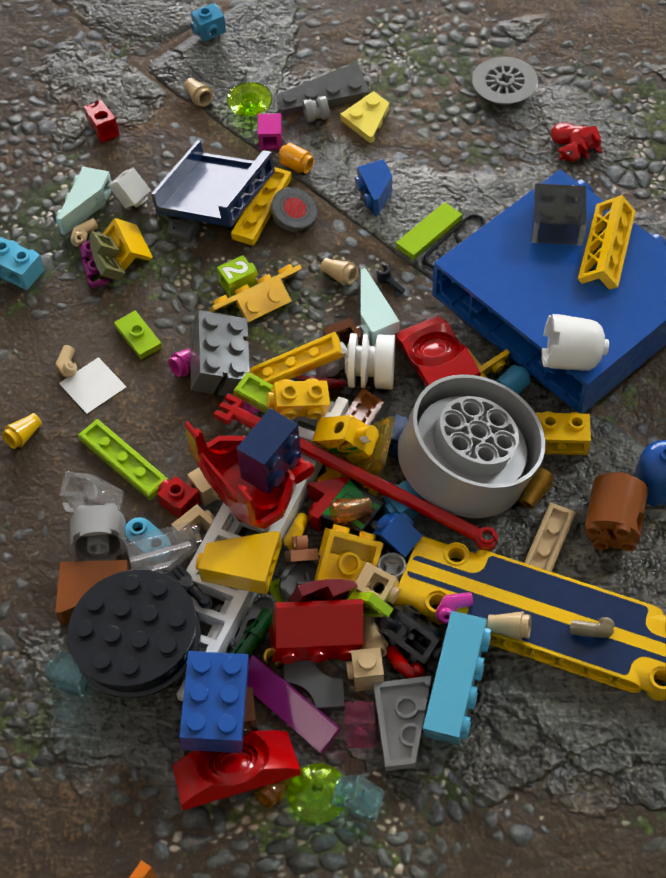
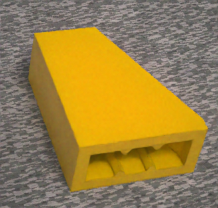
(241, 561)

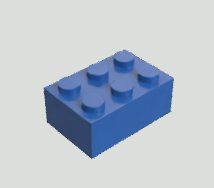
(214, 702)

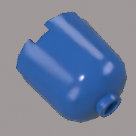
(652, 471)

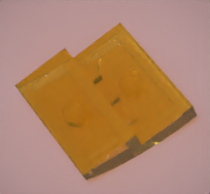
(378, 459)

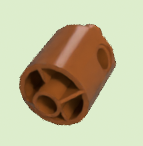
(616, 511)

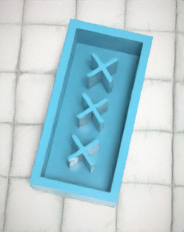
(455, 678)

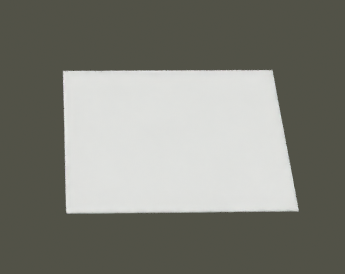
(92, 385)

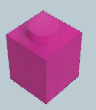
(270, 131)

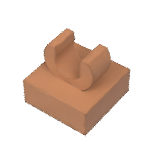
(300, 550)

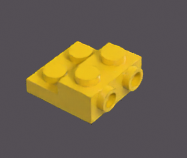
(346, 554)

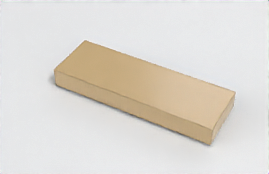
(550, 537)

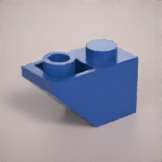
(375, 183)

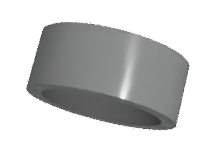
(470, 446)

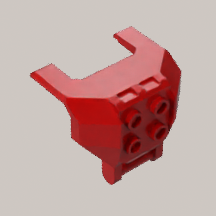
(221, 470)

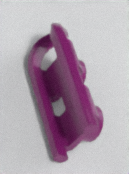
(90, 268)

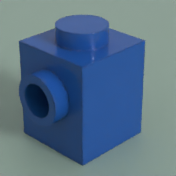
(397, 533)

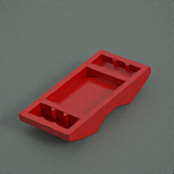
(435, 351)
(212, 776)

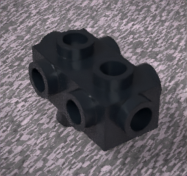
(409, 631)

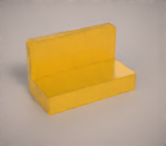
(129, 241)

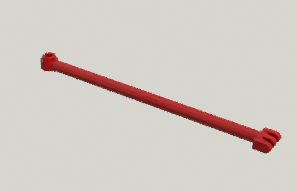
(366, 478)

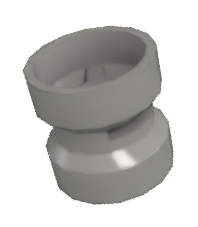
(316, 109)
(392, 564)

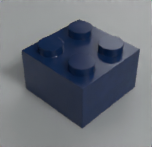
(269, 451)

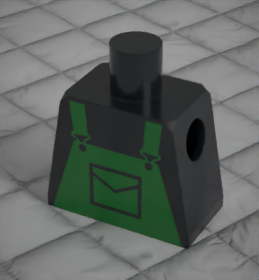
(365, 523)

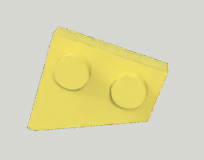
(366, 116)

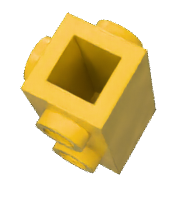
(299, 398)

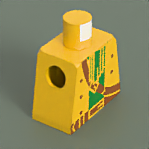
(346, 437)

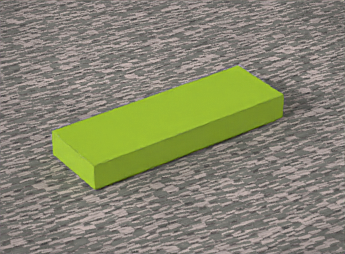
(428, 231)

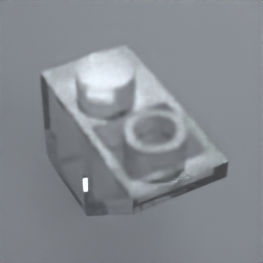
(88, 490)

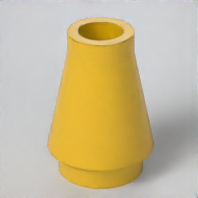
(20, 431)

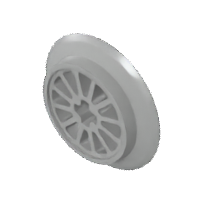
(505, 76)

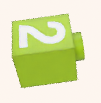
(237, 274)

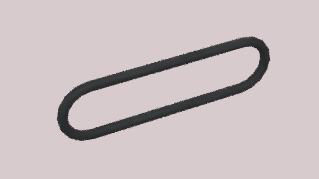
(448, 234)

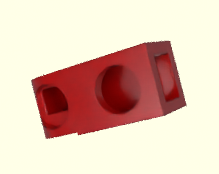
(101, 120)

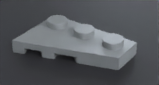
(400, 719)

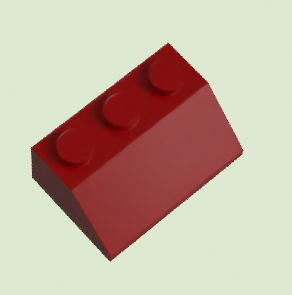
(316, 630)

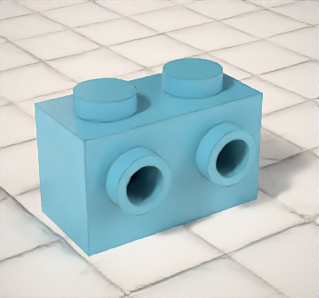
(19, 264)

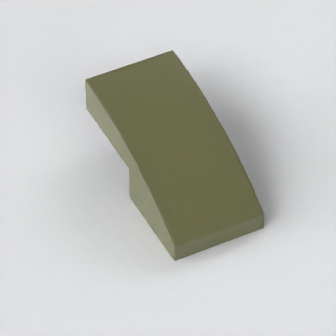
(104, 254)

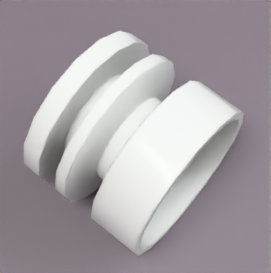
(370, 361)

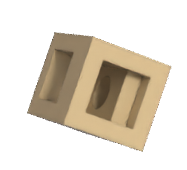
(372, 577)

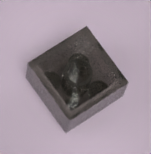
(559, 214)

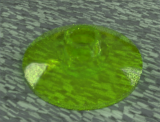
(249, 98)
(310, 805)

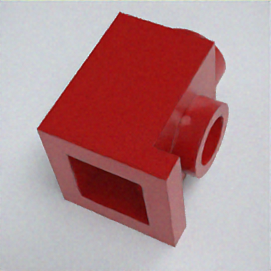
(177, 496)

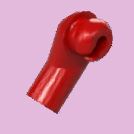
(401, 664)

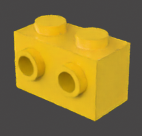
(566, 432)

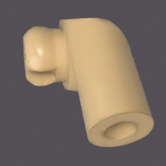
(81, 231)
(64, 362)

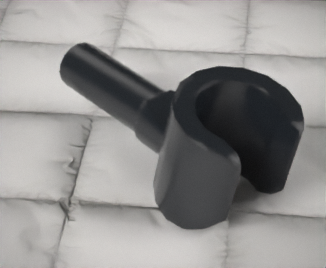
(385, 277)

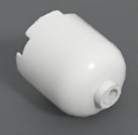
(573, 343)

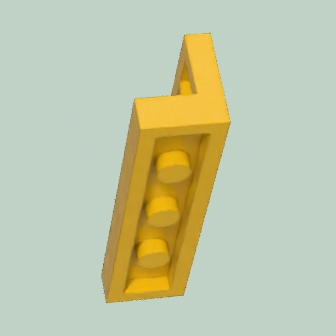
(613, 240)

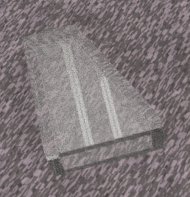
(163, 548)

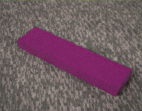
(291, 705)

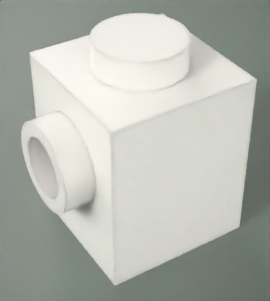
(130, 188)

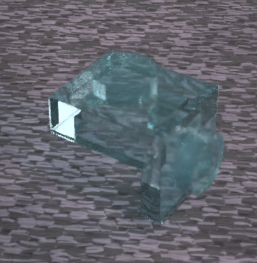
(359, 796)

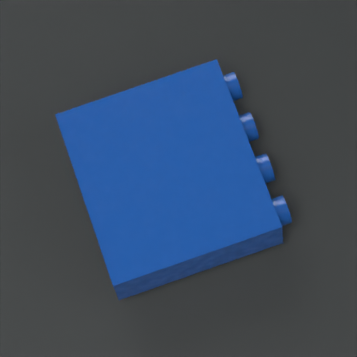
(512, 285)

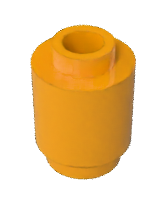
(296, 158)

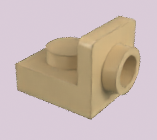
(197, 517)

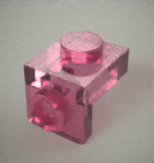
(359, 724)

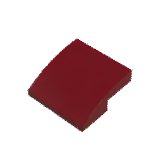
(323, 590)

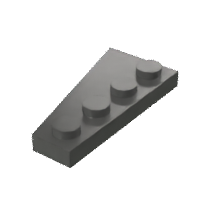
(338, 86)

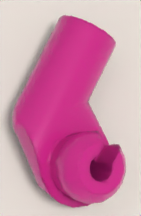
(452, 603)

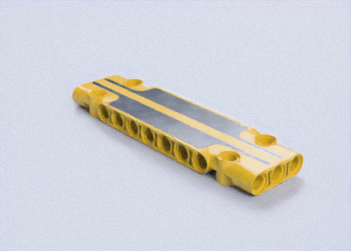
(502, 585)

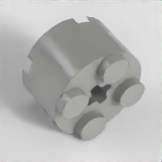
(97, 532)

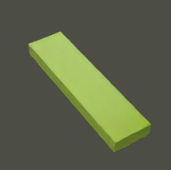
(122, 458)

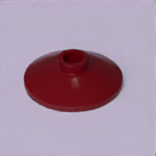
(332, 383)

